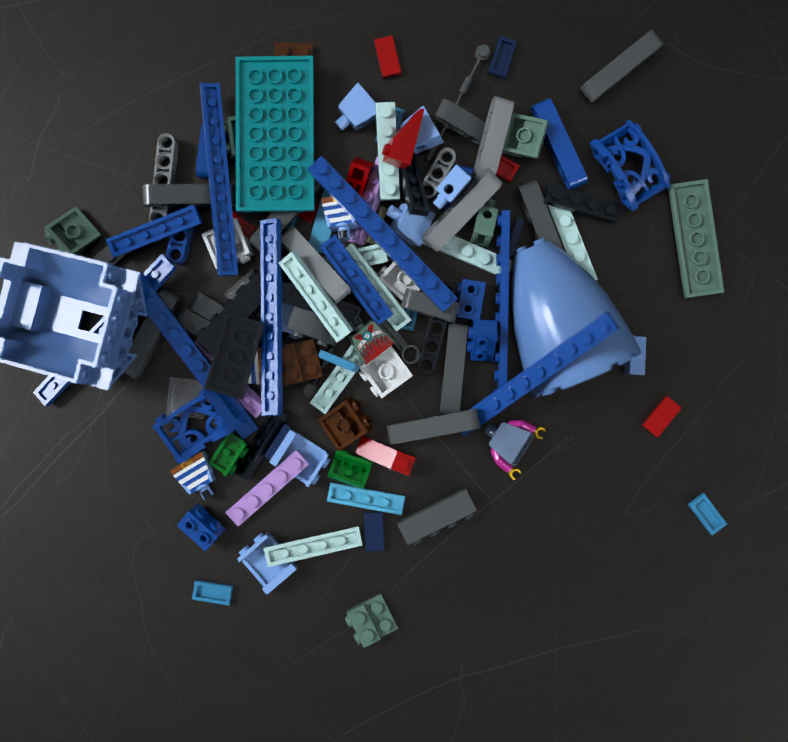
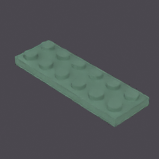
(696, 238)

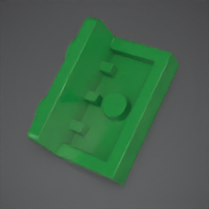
(229, 453)
(350, 469)

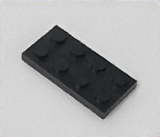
(234, 356)

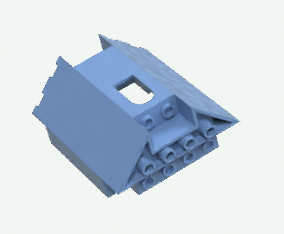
(44, 310)

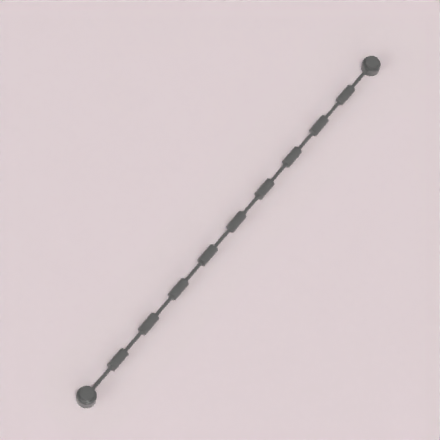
(482, 54)

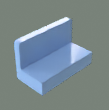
(636, 365)

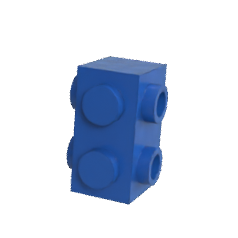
(470, 300)
(483, 340)
(201, 527)

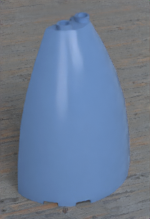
(552, 303)

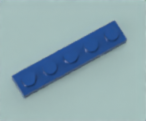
(154, 230)
(356, 279)

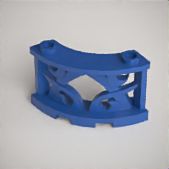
(627, 190)
(223, 418)

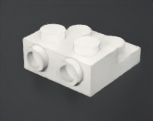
(243, 247)
(396, 280)
(385, 372)

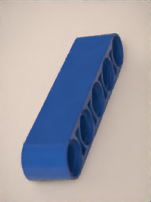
(560, 145)

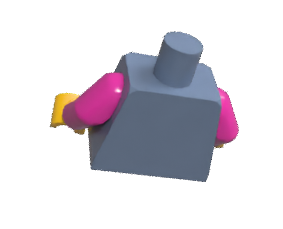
(511, 442)

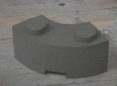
(308, 324)

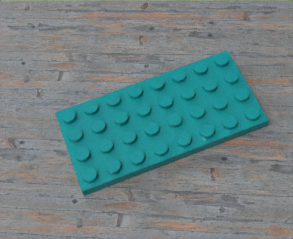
(274, 134)

